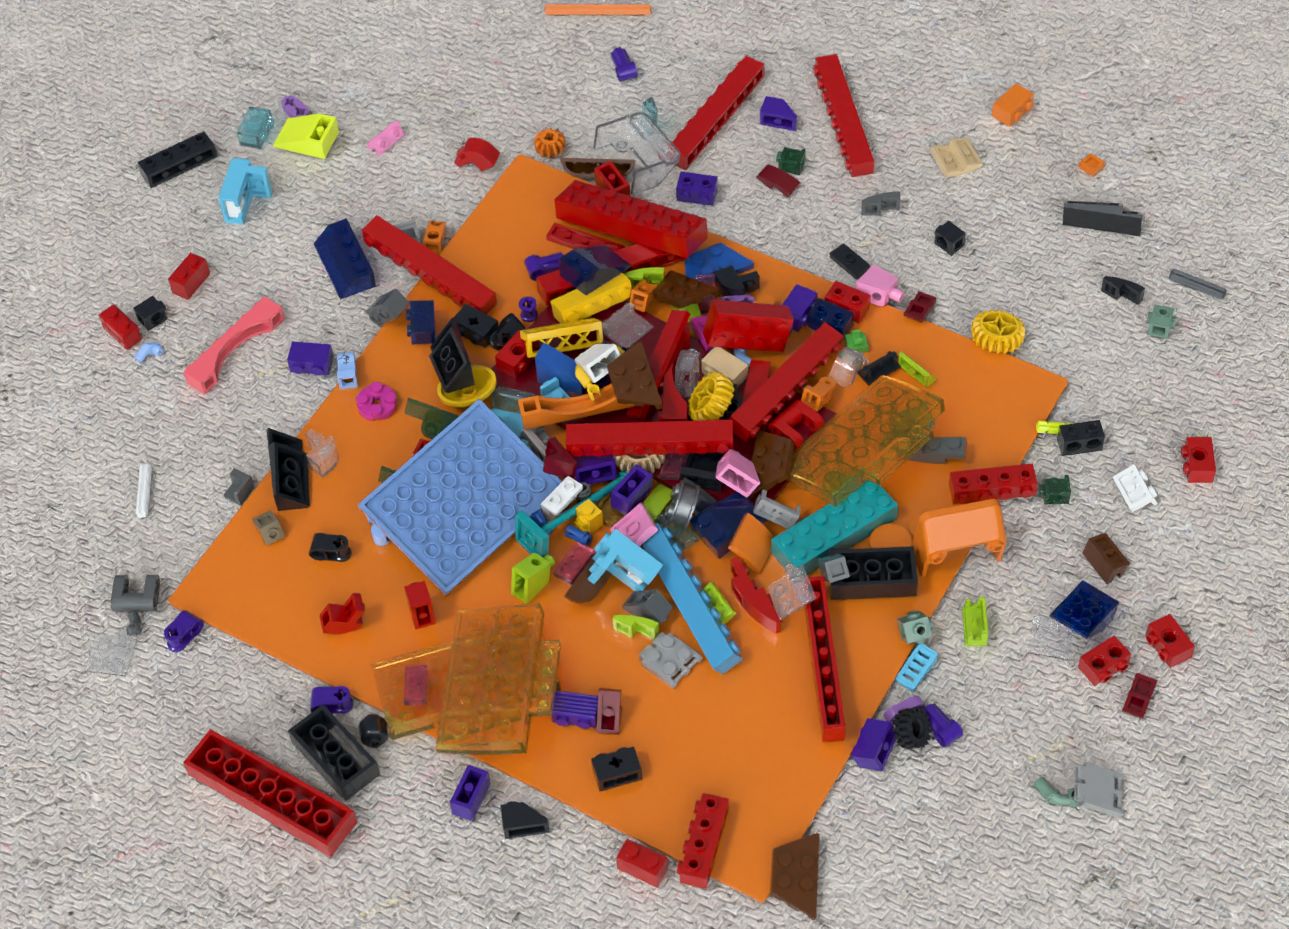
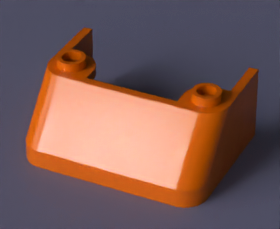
(958, 529)

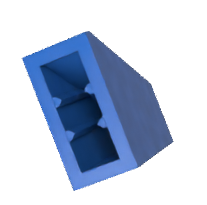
(552, 364)

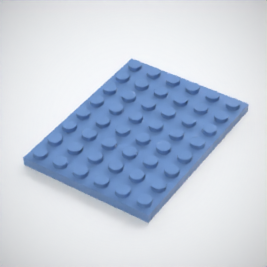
(460, 496)

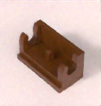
(1105, 557)

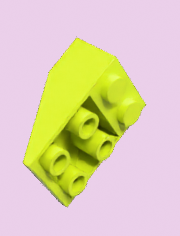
(308, 135)

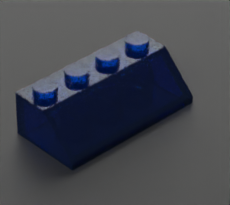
(344, 259)

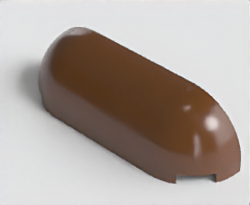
(585, 166)
(584, 590)

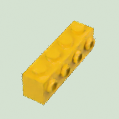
(577, 306)

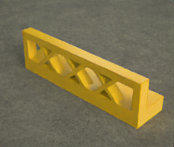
(563, 329)

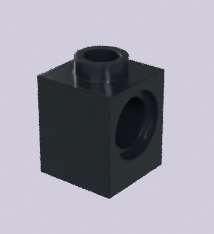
(949, 237)
(150, 312)

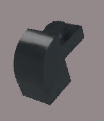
(732, 285)

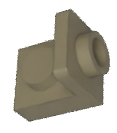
(268, 527)

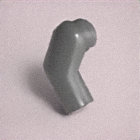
(136, 624)

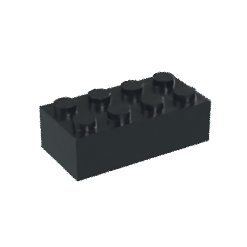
(876, 573)
(334, 752)

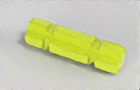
(1051, 427)

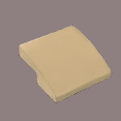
(956, 157)

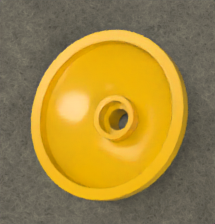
(484, 385)

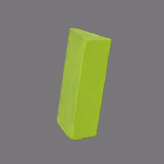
(915, 370)

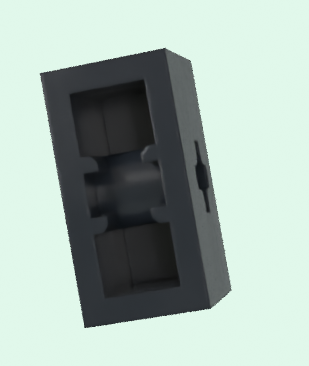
(475, 325)
(627, 769)

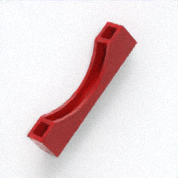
(673, 404)

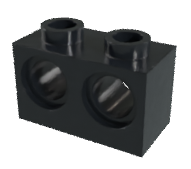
(1080, 438)

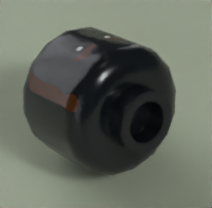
(373, 730)

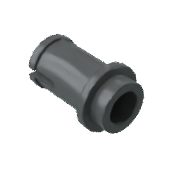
(584, 493)

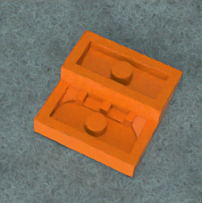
(752, 542)

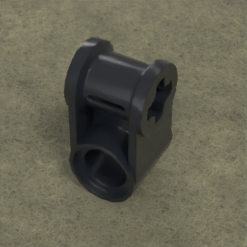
(505, 331)
(327, 548)

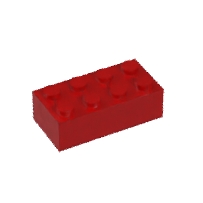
(748, 326)

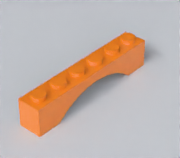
(542, 411)

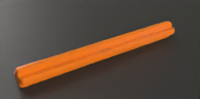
(597, 9)

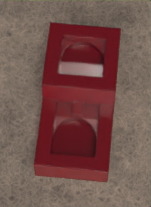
(778, 178)
(920, 307)
(1139, 696)

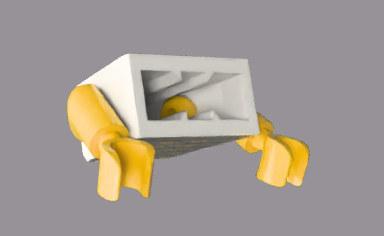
(593, 365)

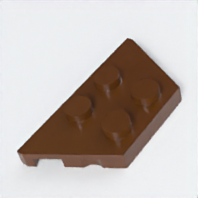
(683, 290)
(633, 378)
(771, 460)
(796, 874)

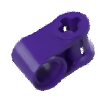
(183, 628)
(332, 698)

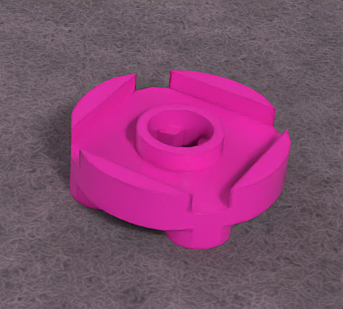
(375, 392)

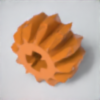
(549, 142)

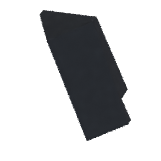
(1102, 217)
(451, 359)
(288, 471)

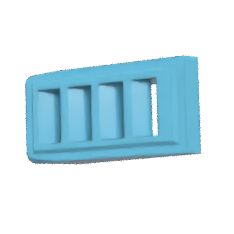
(924, 656)

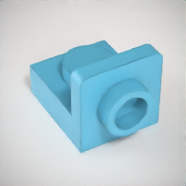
(552, 389)

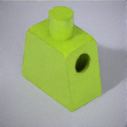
(530, 576)

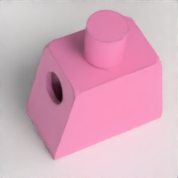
(880, 285)
(737, 473)

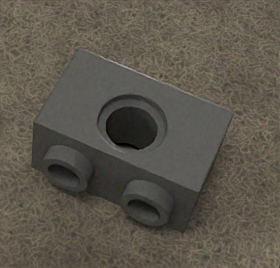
(387, 307)

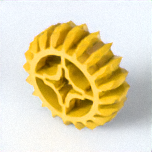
(998, 331)
(710, 397)

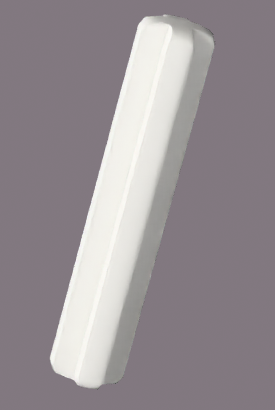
(143, 490)

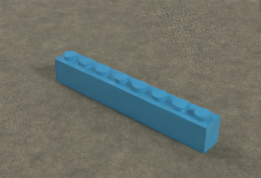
(692, 601)

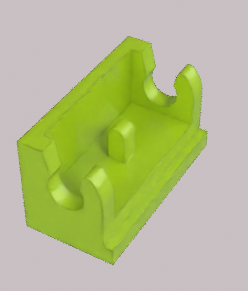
(975, 623)

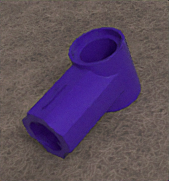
(624, 67)
(539, 265)
(944, 729)

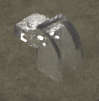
(846, 366)
(324, 453)

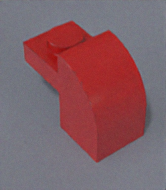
(478, 152)
(343, 618)

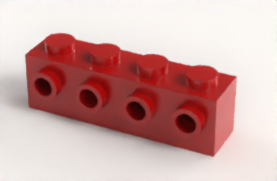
(993, 483)
(704, 840)

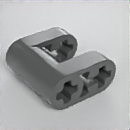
(123, 601)

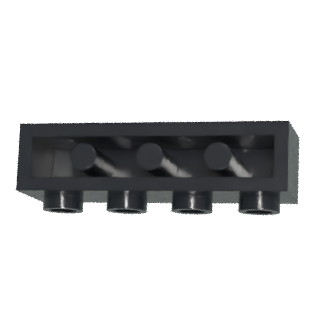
(177, 159)

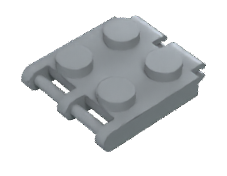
(668, 658)
(1097, 789)

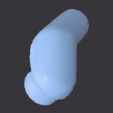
(148, 349)
(741, 354)

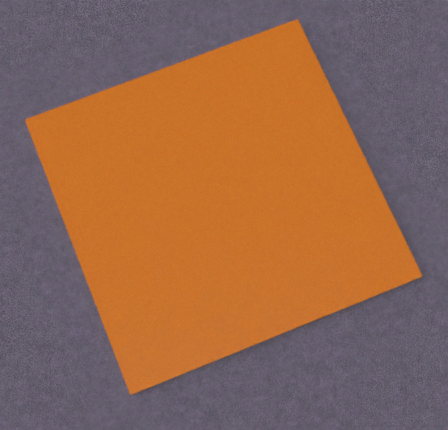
(715, 733)

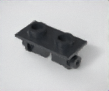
(882, 366)

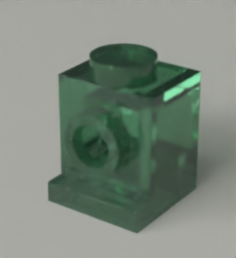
(791, 160)
(1055, 490)

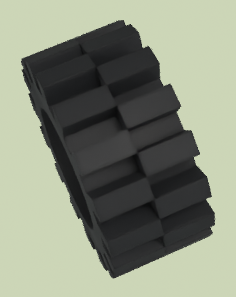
(903, 728)

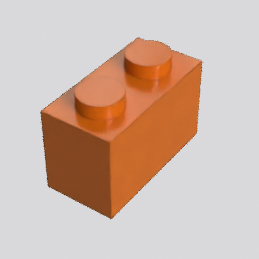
(1013, 105)

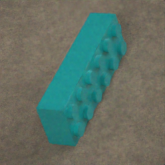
(835, 527)

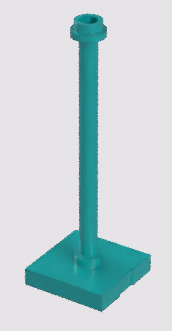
(535, 538)

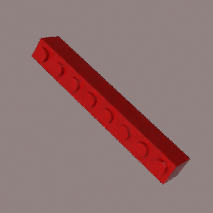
(718, 109)
(843, 116)
(637, 255)
(427, 265)
(785, 382)
(649, 438)
(824, 664)

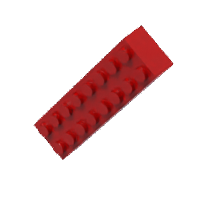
(631, 218)
(270, 793)

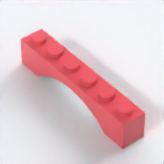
(260, 319)

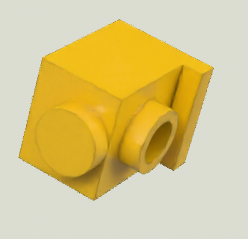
(588, 517)

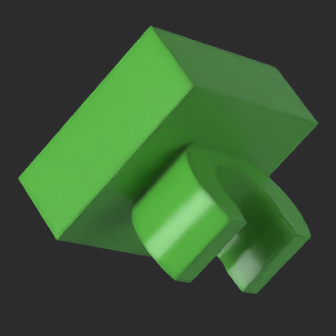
(857, 341)

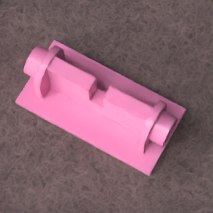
(386, 138)

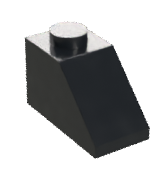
(522, 820)

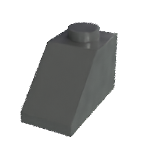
(648, 604)

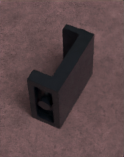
(702, 470)

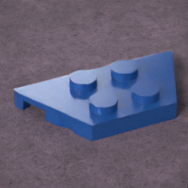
(714, 259)

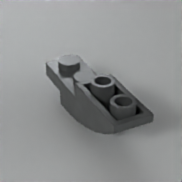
(940, 449)

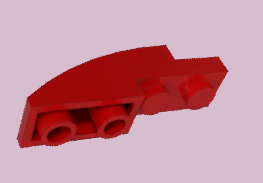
(753, 600)

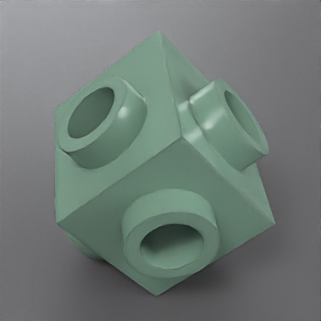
(1161, 321)
(915, 627)

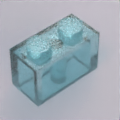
(255, 127)

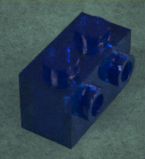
(833, 315)
(422, 322)

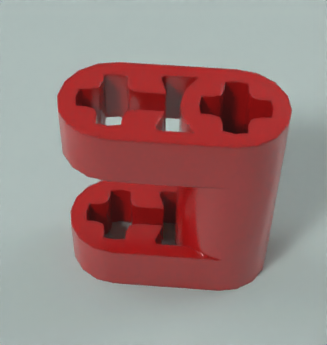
(794, 414)

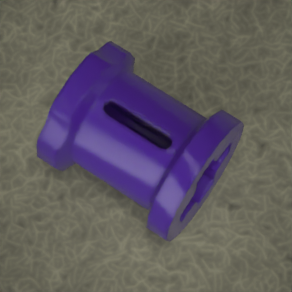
(526, 310)

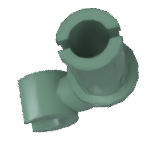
(1053, 796)

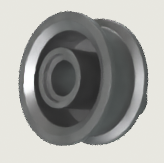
(682, 505)

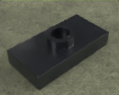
(849, 261)

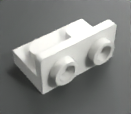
(1134, 488)
(560, 498)

